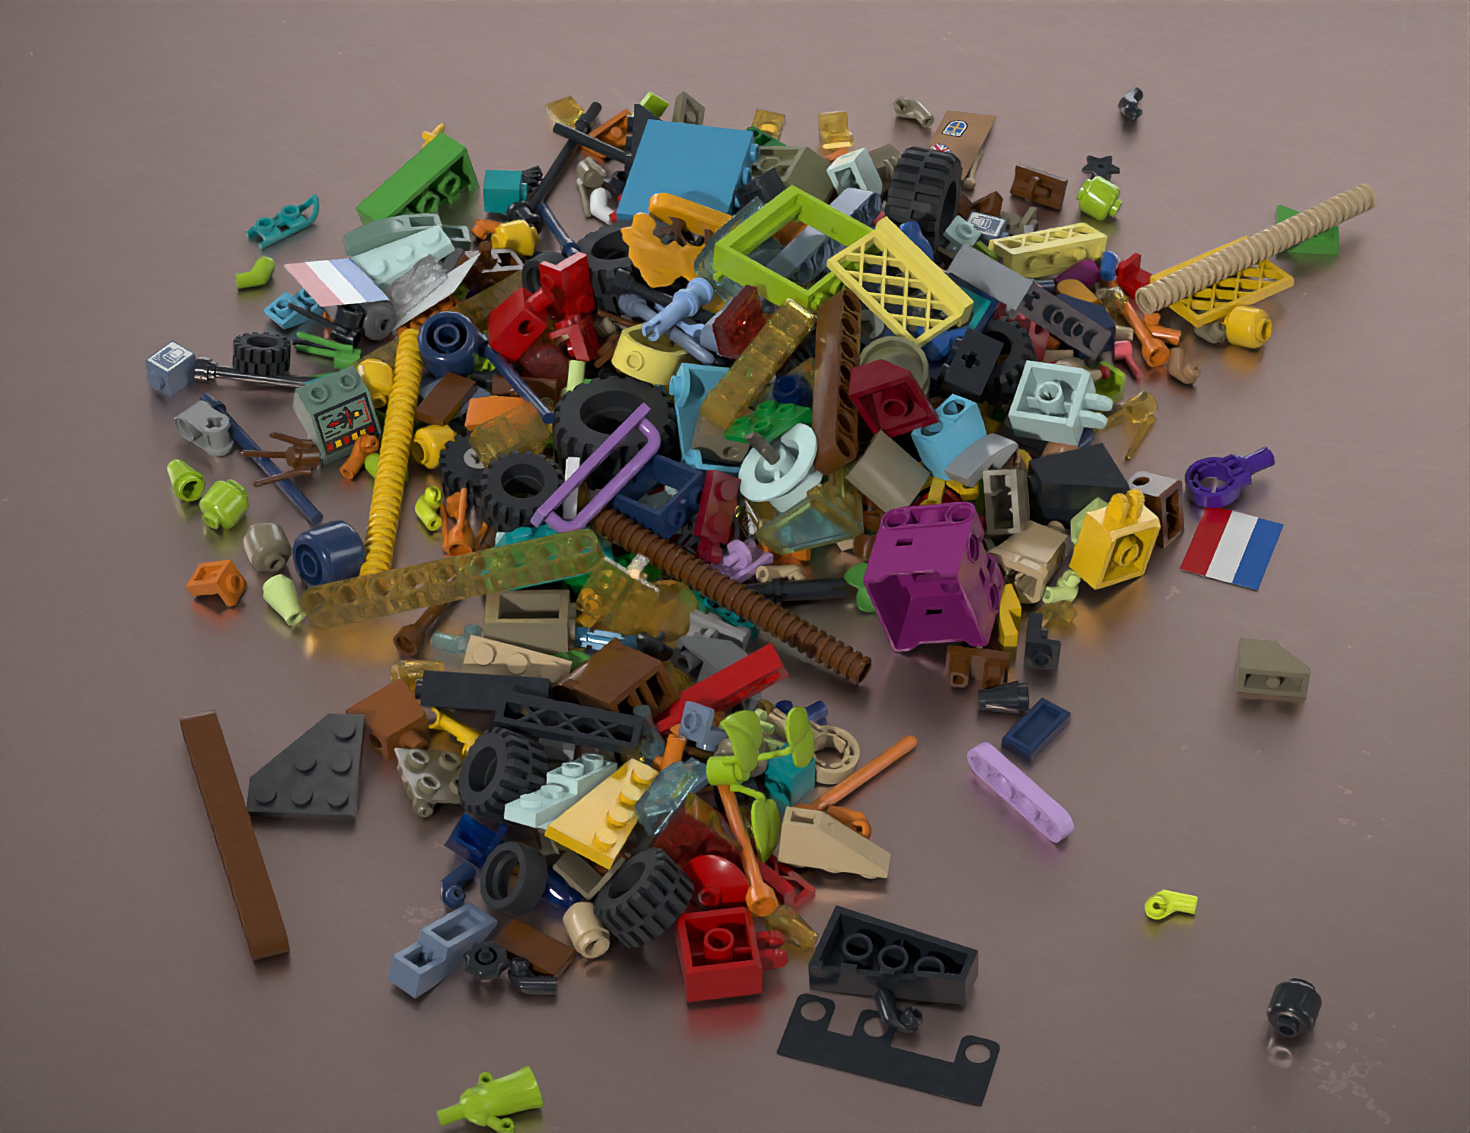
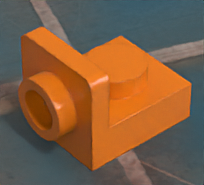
(219, 578)

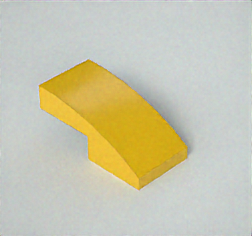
(1009, 621)

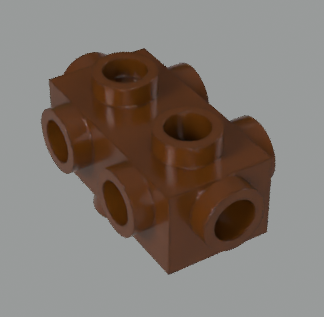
(489, 267)

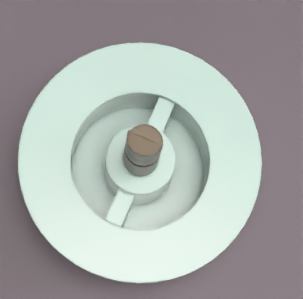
(780, 469)

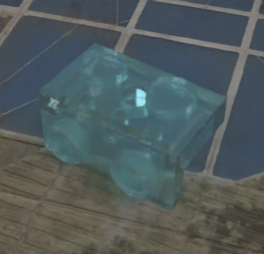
(666, 794)

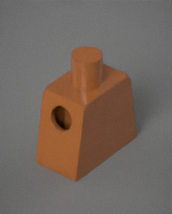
(392, 720)

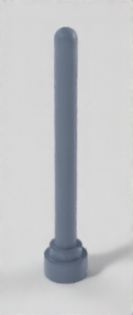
(637, 306)

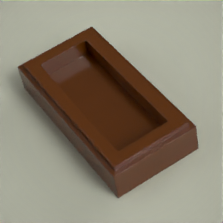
(445, 399)
(544, 953)

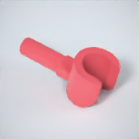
(1123, 350)

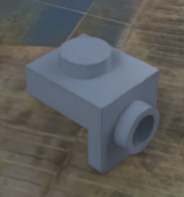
(698, 726)

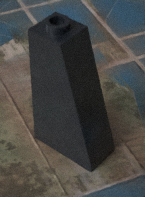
(474, 691)

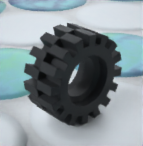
(261, 353)

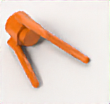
(460, 538)

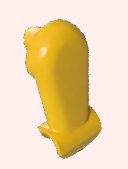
(464, 733)

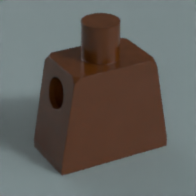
(1165, 500)

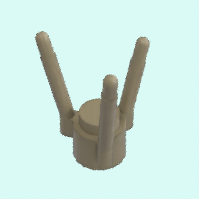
(590, 176)

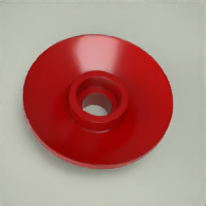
(716, 883)

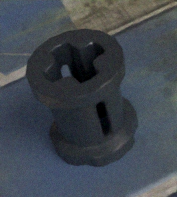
(524, 211)

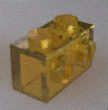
(514, 430)

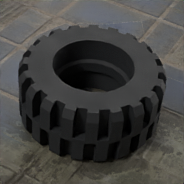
(927, 192)
(607, 254)
(596, 410)

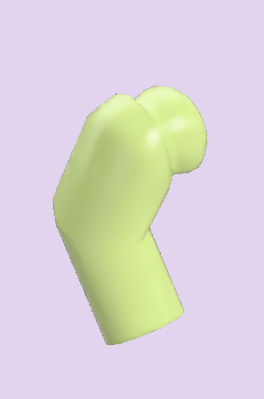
(1065, 588)

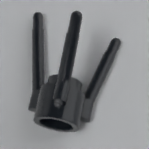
(338, 333)

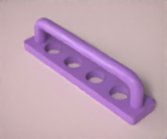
(635, 420)

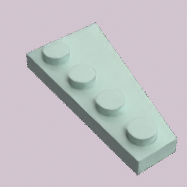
(395, 259)

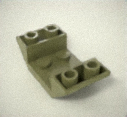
(796, 167)

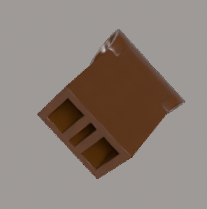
(618, 681)

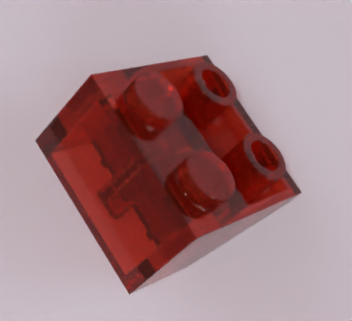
(696, 831)

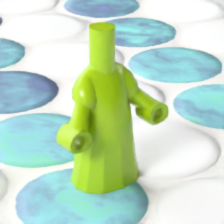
(495, 1099)

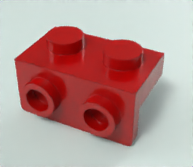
(570, 286)

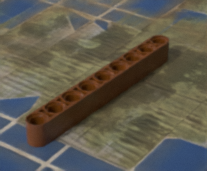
(234, 836)

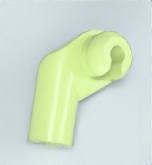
(575, 375)

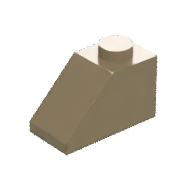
(1269, 670)

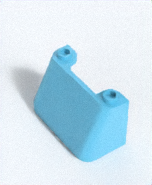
(689, 392)

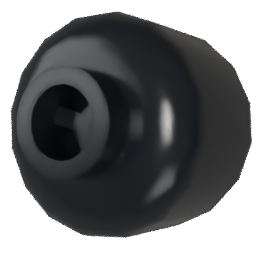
(1294, 1007)

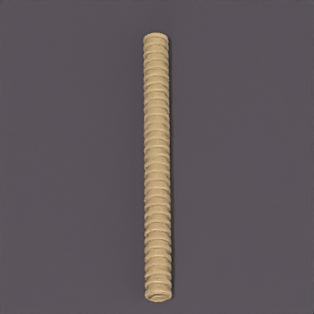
(1255, 249)

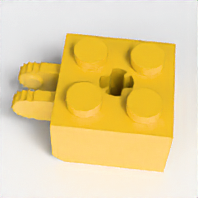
(1115, 541)

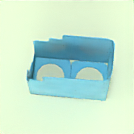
(945, 440)

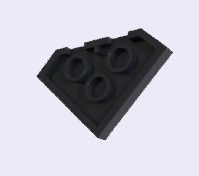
(313, 774)

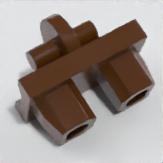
(1039, 186)
(977, 664)

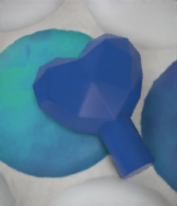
(940, 345)

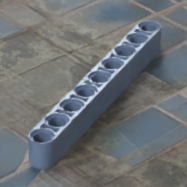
(808, 253)

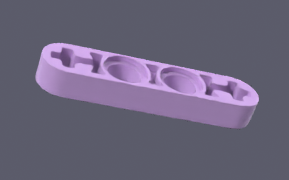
(1020, 792)

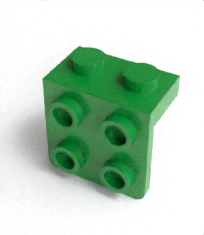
(769, 421)

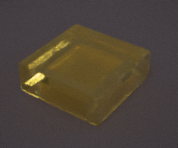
(564, 110)

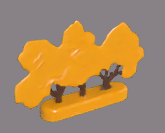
(664, 263)

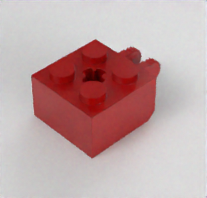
(724, 953)

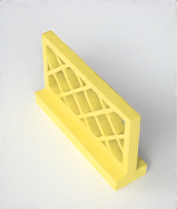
(918, 273)

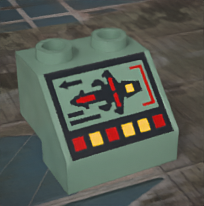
(336, 413)

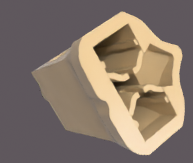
(1031, 558)

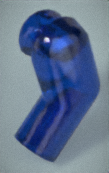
(814, 711)

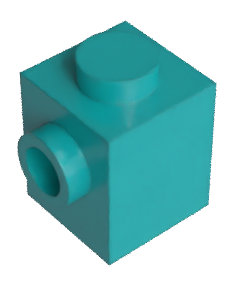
(502, 189)
(786, 780)

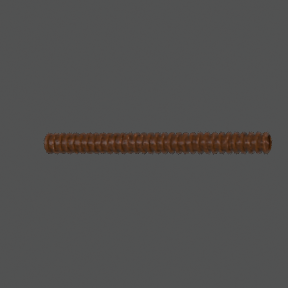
(731, 594)

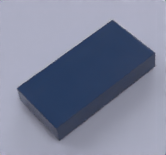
(1036, 729)

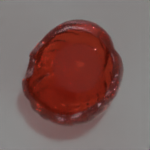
(545, 362)

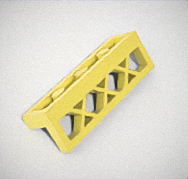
(1050, 249)

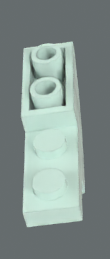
(562, 790)

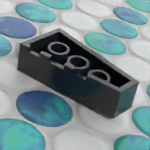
(872, 955)

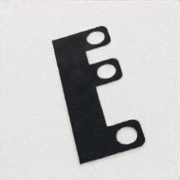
(878, 1060)

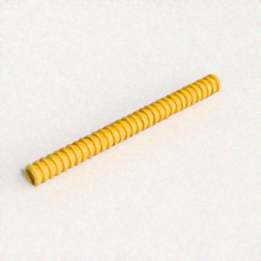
(393, 456)

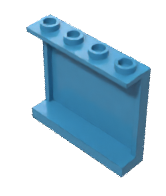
(690, 163)

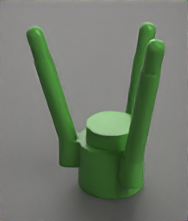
(343, 356)

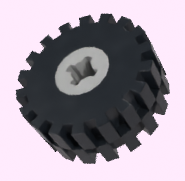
(461, 469)

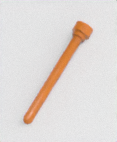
(1153, 349)
(862, 775)
(759, 897)

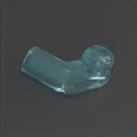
(453, 643)
(650, 739)

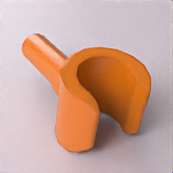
(453, 506)

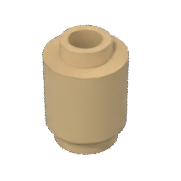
(586, 930)

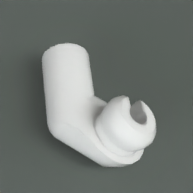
(599, 203)

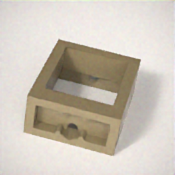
(531, 619)

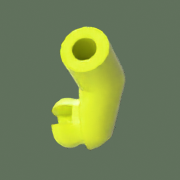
(1169, 901)

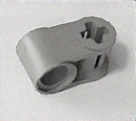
(205, 428)

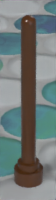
(411, 637)

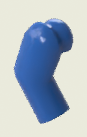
(1109, 264)

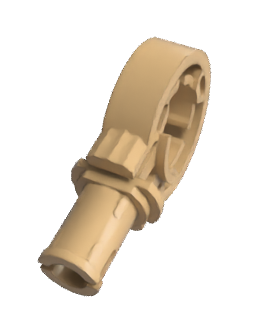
(825, 737)

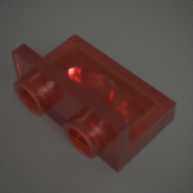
(739, 323)

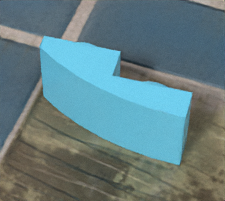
(286, 317)

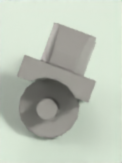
(713, 627)

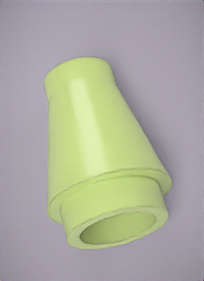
(283, 597)

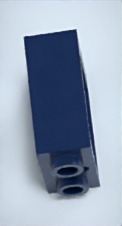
(676, 511)

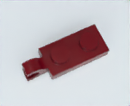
(715, 514)

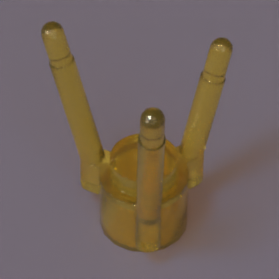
(1137, 410)

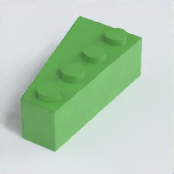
(423, 183)

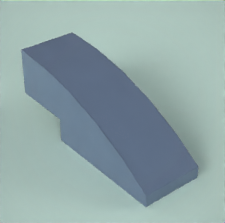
(439, 949)

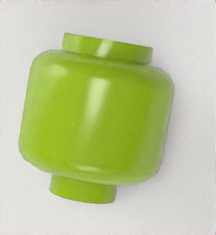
(1099, 198)
(224, 504)

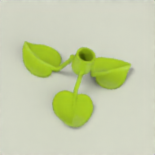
(745, 738)

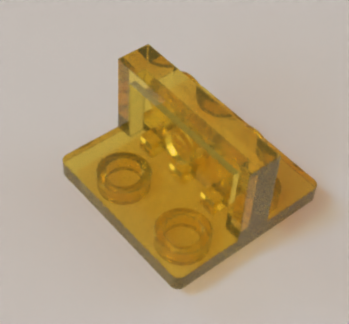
(618, 595)

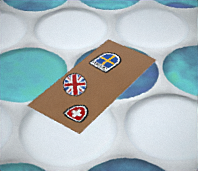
(962, 135)

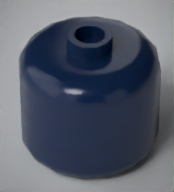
(449, 344)
(328, 553)

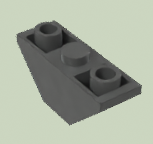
(706, 656)

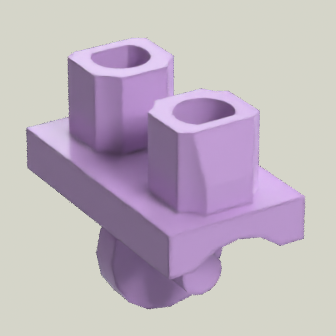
(743, 560)

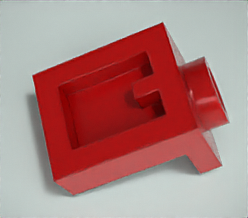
(1131, 276)

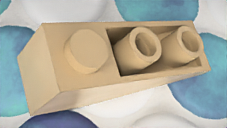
(824, 843)

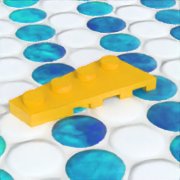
(605, 816)

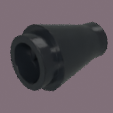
(1005, 698)

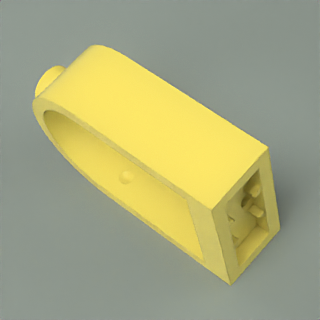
(649, 360)

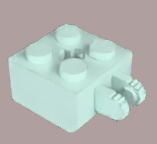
(1056, 403)

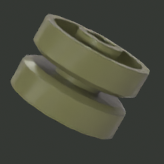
(901, 353)

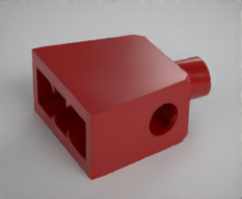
(518, 321)

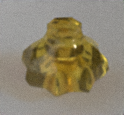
(1113, 300)

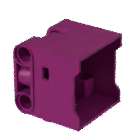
(931, 562)

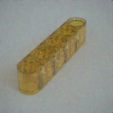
(757, 364)

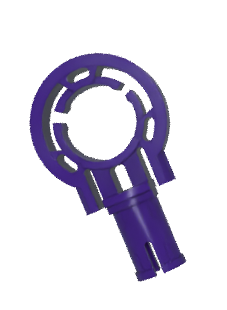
(1232, 470)

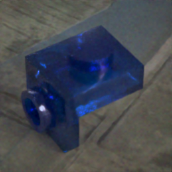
(474, 840)

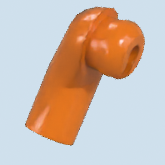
(362, 448)

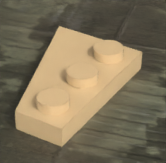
(498, 658)

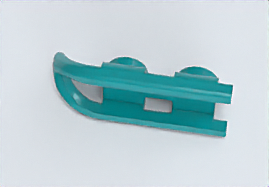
(289, 215)

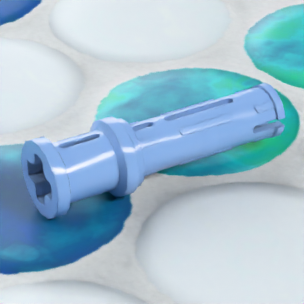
(685, 303)

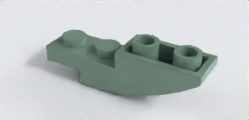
(398, 227)

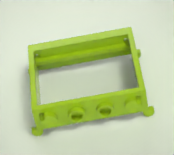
(791, 205)

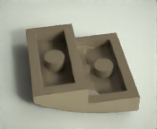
(887, 473)

